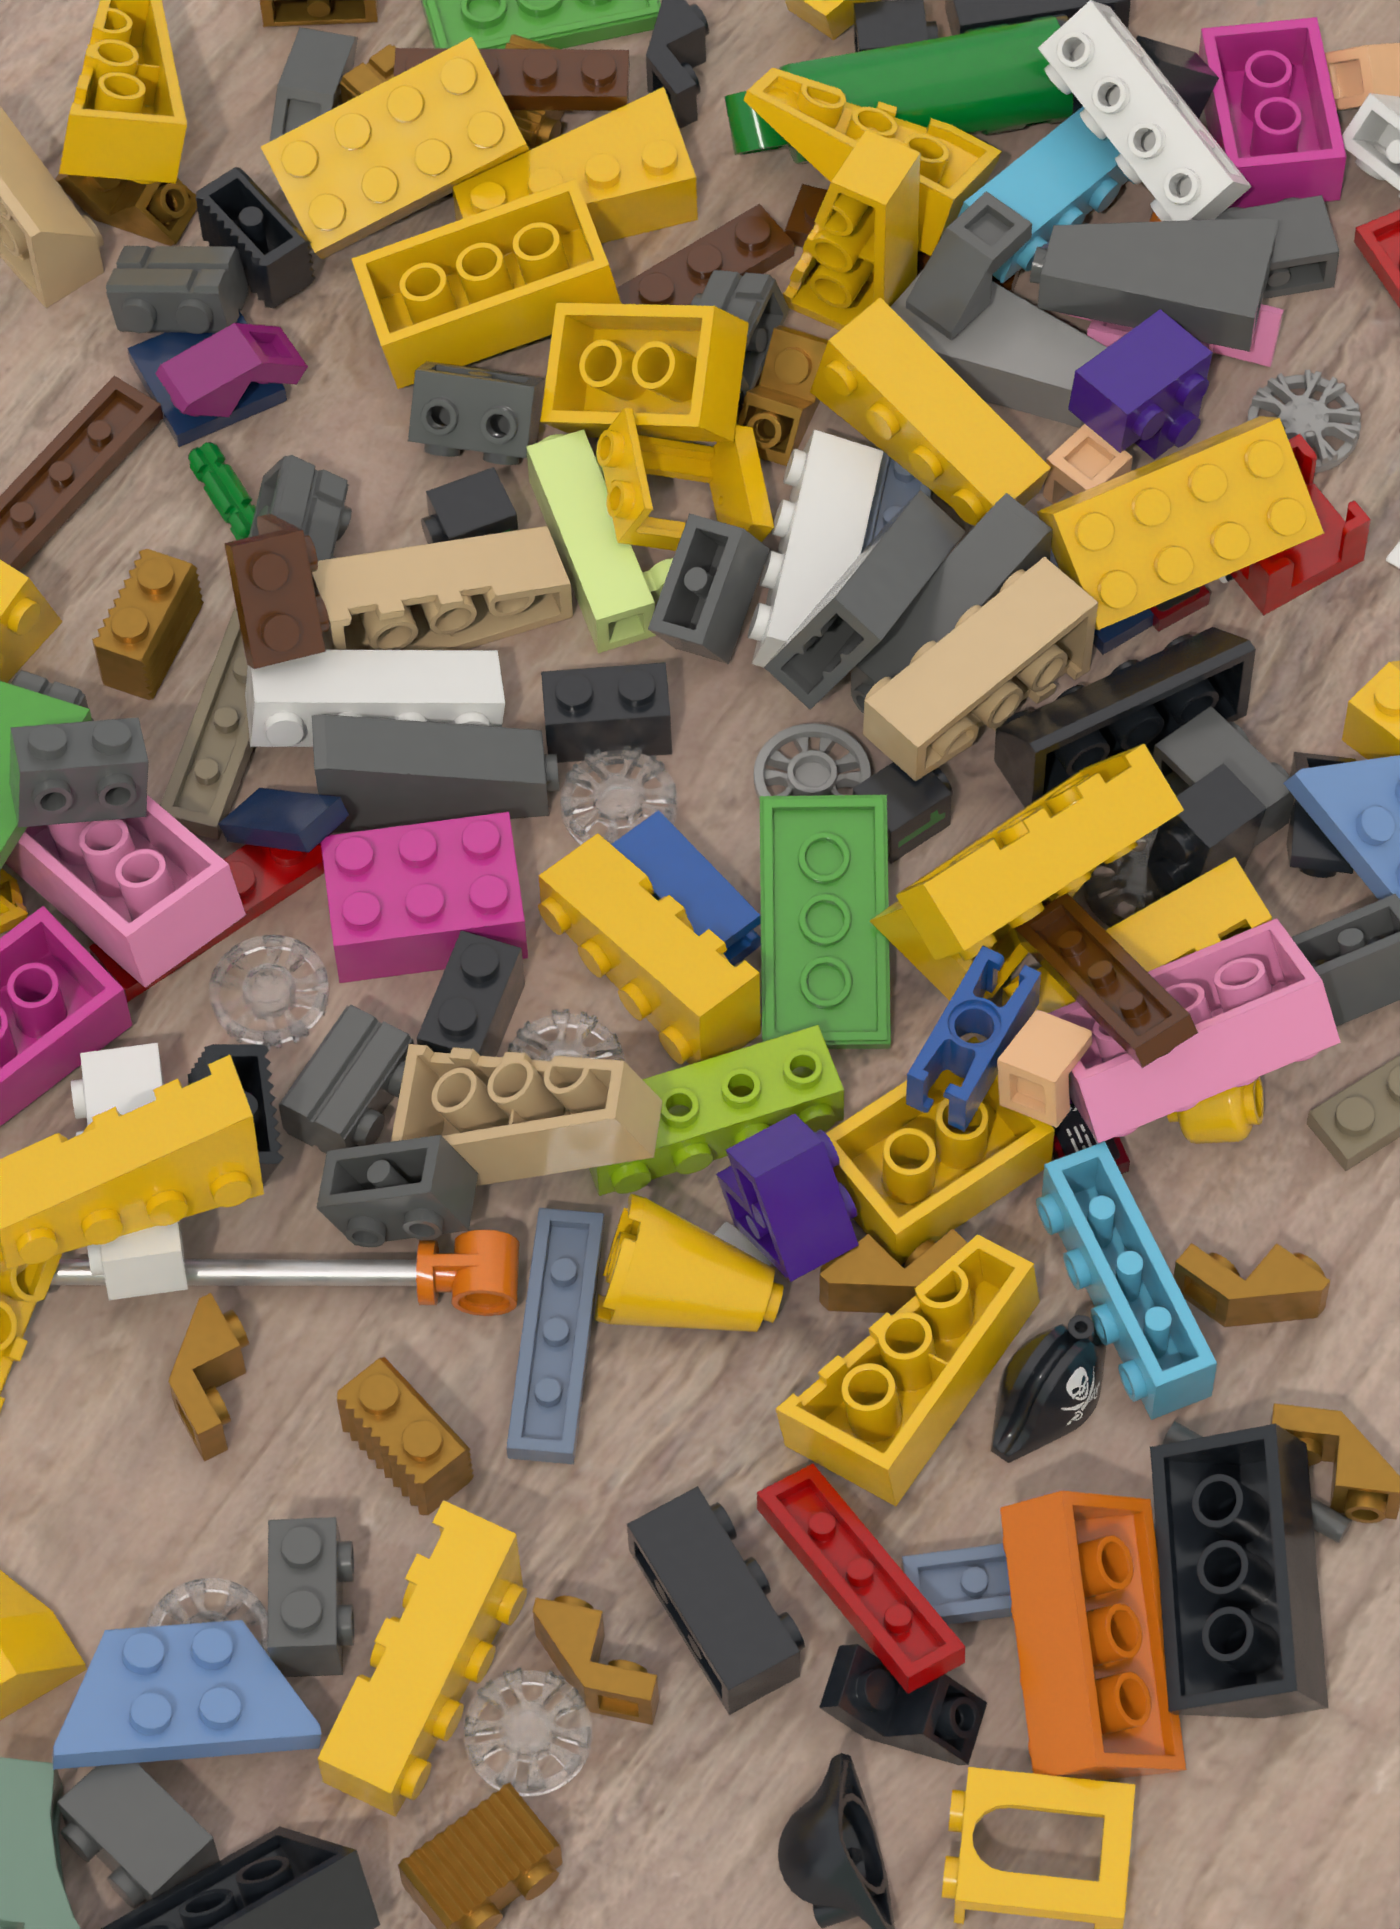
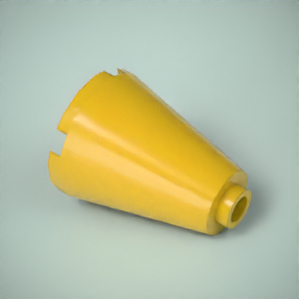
(682, 1276)

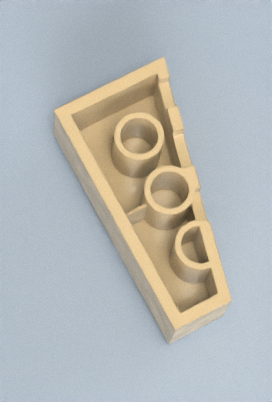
(444, 593)
(983, 669)
(527, 1114)

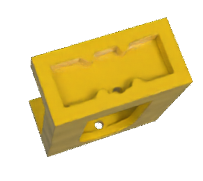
(728, 467)
(991, 1890)

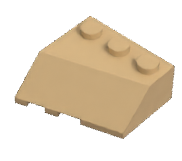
(39, 226)

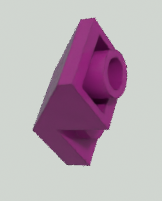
(219, 369)

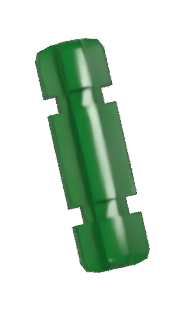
(223, 488)

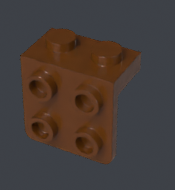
(276, 593)

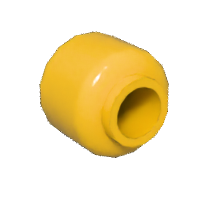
(1223, 1116)

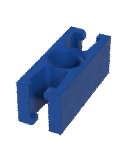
(689, 878)
(972, 1061)

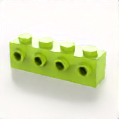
(729, 1100)

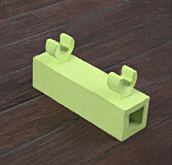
(603, 573)

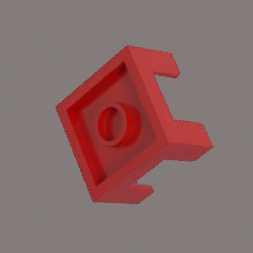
(1315, 561)

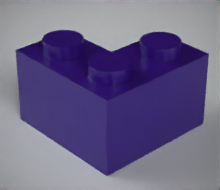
(1144, 387)
(789, 1197)

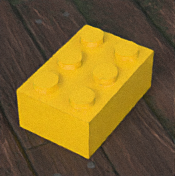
(664, 361)
(924, 1177)

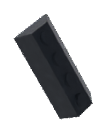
(1128, 708)
(1238, 1575)
(268, 1884)

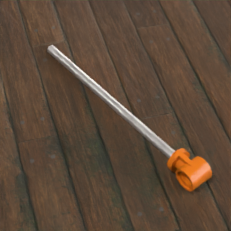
(478, 1273)

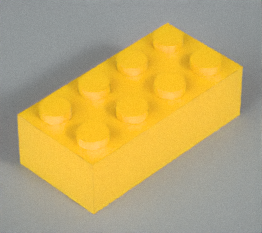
(394, 148)
(484, 281)
(1183, 520)

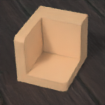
(1363, 71)
(1082, 464)
(1038, 1065)

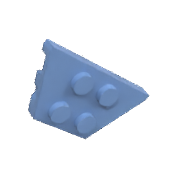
(1359, 814)
(182, 1697)

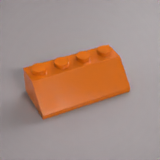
(1090, 1636)

